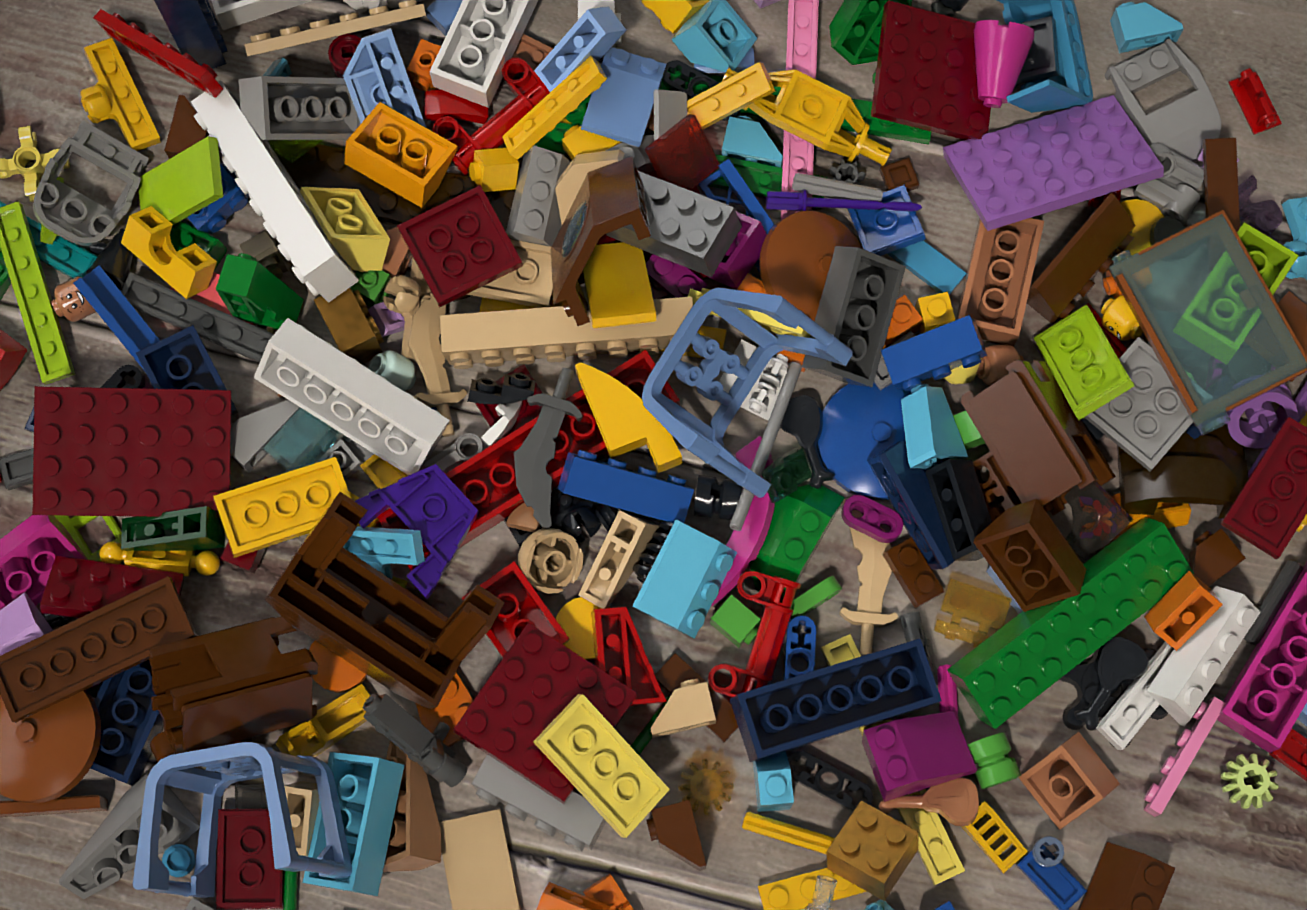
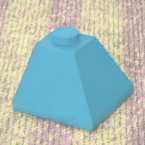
(715, 37)

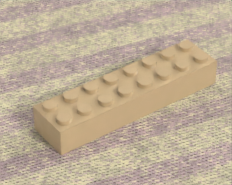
(552, 335)

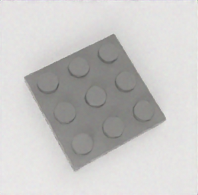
(1148, 415)

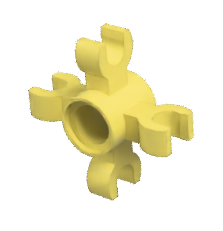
(22, 156)

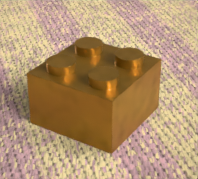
(349, 327)
(872, 850)

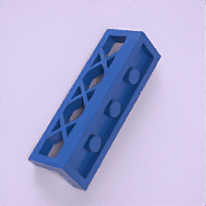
(741, 191)
(116, 311)

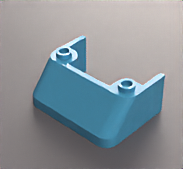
(1073, 83)

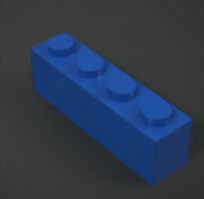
(625, 488)

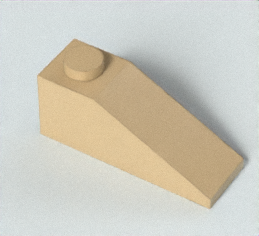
(617, 557)

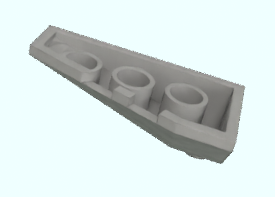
(115, 842)

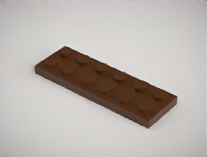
(91, 649)

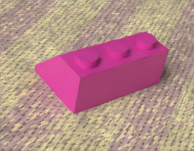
(29, 555)

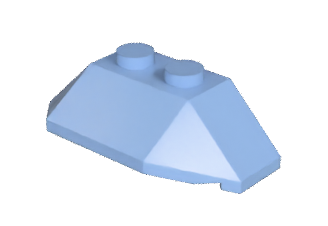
(380, 75)

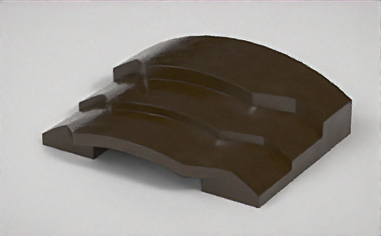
(1191, 472)

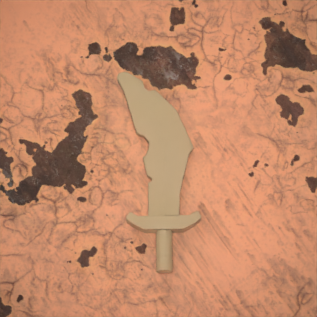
(428, 354)
(874, 577)

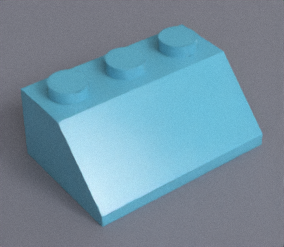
(685, 579)

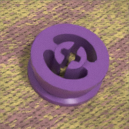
(1262, 419)

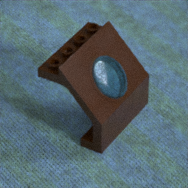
(604, 203)

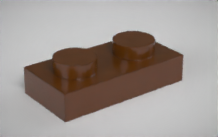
(913, 573)

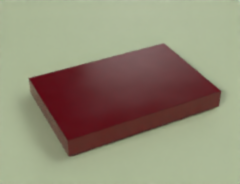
(247, 862)

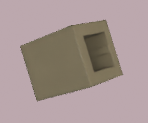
(266, 253)

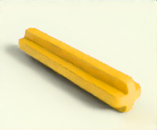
(787, 832)

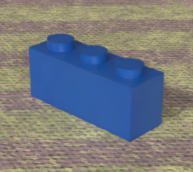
(934, 353)

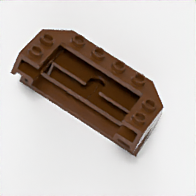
(374, 618)

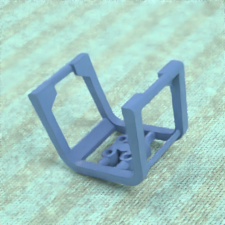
(690, 431)
(236, 764)

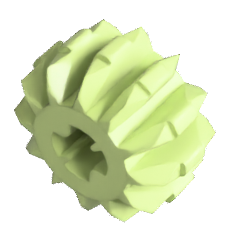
(1249, 793)

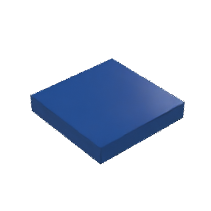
(885, 229)

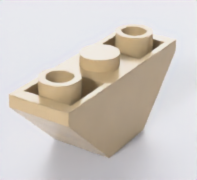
(575, 174)

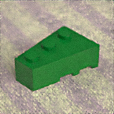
(256, 293)

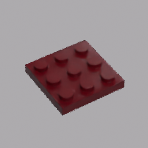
(460, 246)

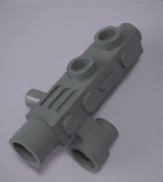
(415, 739)

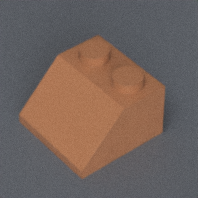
(1069, 780)

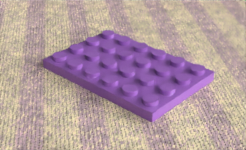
(1052, 162)

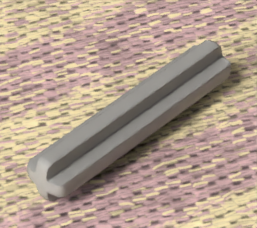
(834, 188)

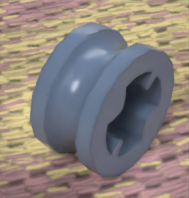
(1048, 862)

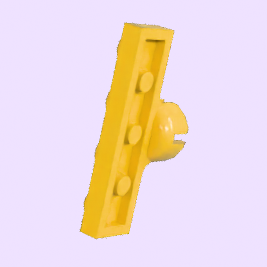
(117, 96)

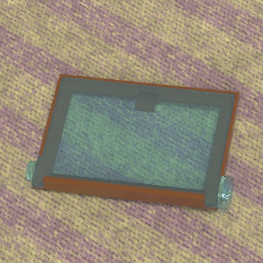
(1209, 319)

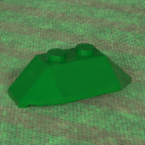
(857, 29)
(795, 533)

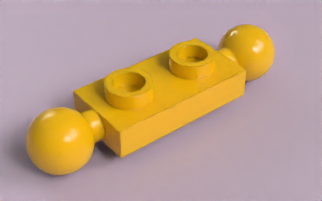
(206, 562)

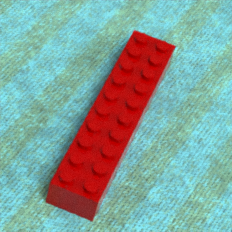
(490, 475)

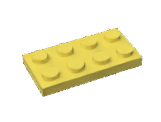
(601, 765)

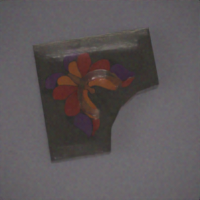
(1095, 519)

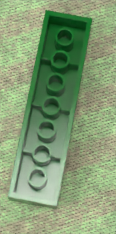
(1055, 638)

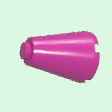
(999, 58)

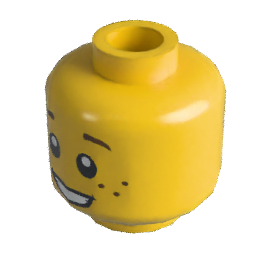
(1120, 320)

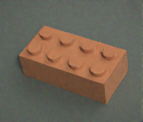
(1000, 279)

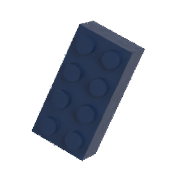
(126, 724)

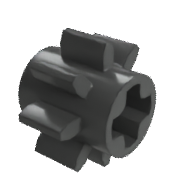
(847, 170)

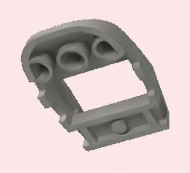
(1179, 124)
(74, 214)

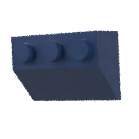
(181, 364)

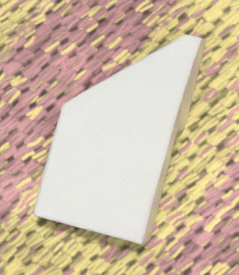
(508, 416)

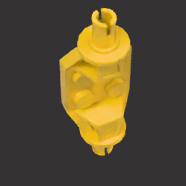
(816, 115)

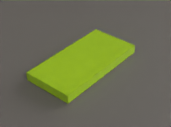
(184, 182)
(1083, 362)

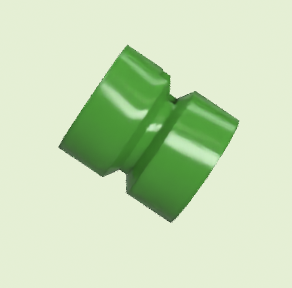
(993, 760)

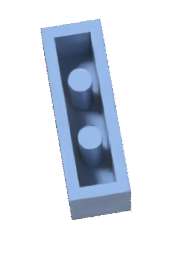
(590, 36)

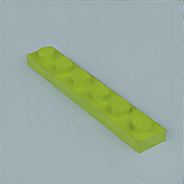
(33, 295)

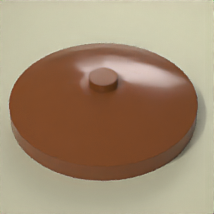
(799, 256)
(49, 749)

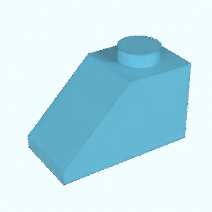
(1142, 26)
(750, 142)

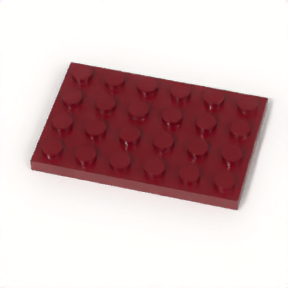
(129, 450)

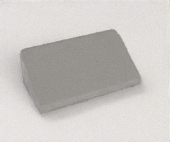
(669, 109)

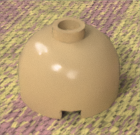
(550, 560)

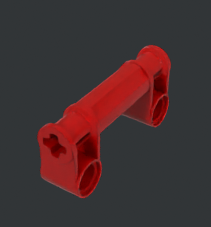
(529, 93)
(768, 637)

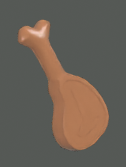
(953, 800)

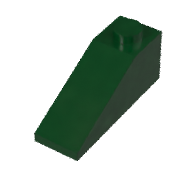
(174, 531)

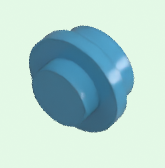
(179, 860)

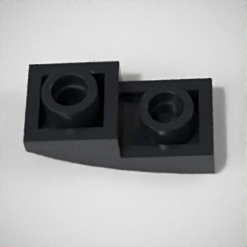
(514, 389)

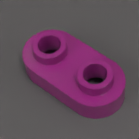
(872, 517)

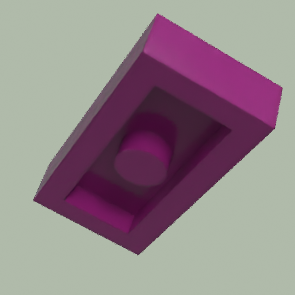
(672, 277)

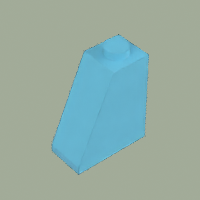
(930, 428)
(773, 783)

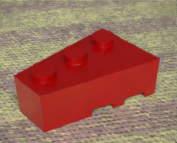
(622, 656)

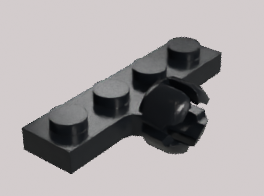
(568, 515)

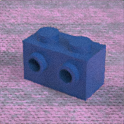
(214, 216)

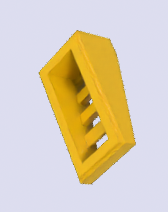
(976, 836)

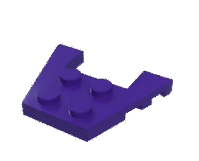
(436, 508)

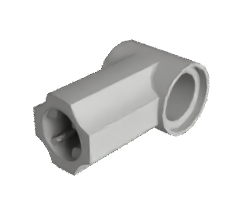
(1179, 169)
(1173, 200)
(453, 455)

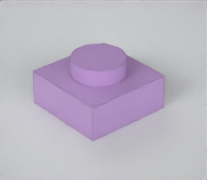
(386, 320)

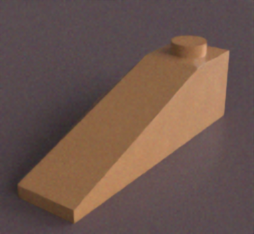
(415, 826)

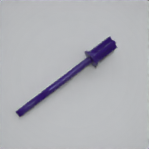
(799, 201)

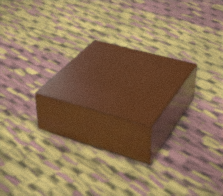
(899, 174)

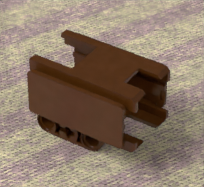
(1032, 441)
(229, 687)

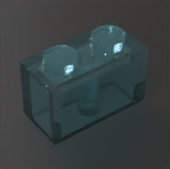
(300, 441)

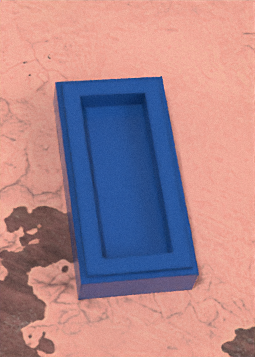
(1054, 882)

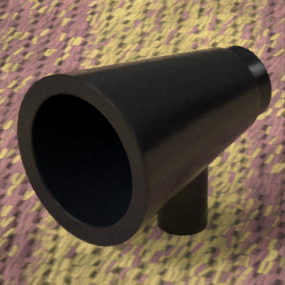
(113, 259)

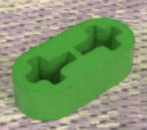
(815, 596)

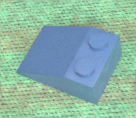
(625, 98)

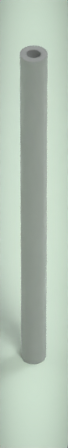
(767, 442)

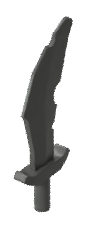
(540, 447)

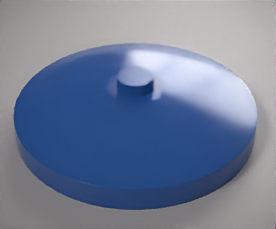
(855, 428)

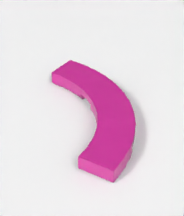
(754, 530)

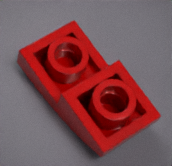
(442, 104)

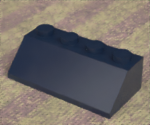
(914, 502)

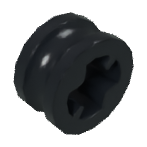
(606, 516)

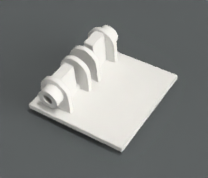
(768, 385)

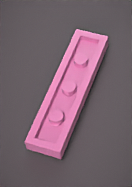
(1176, 767)

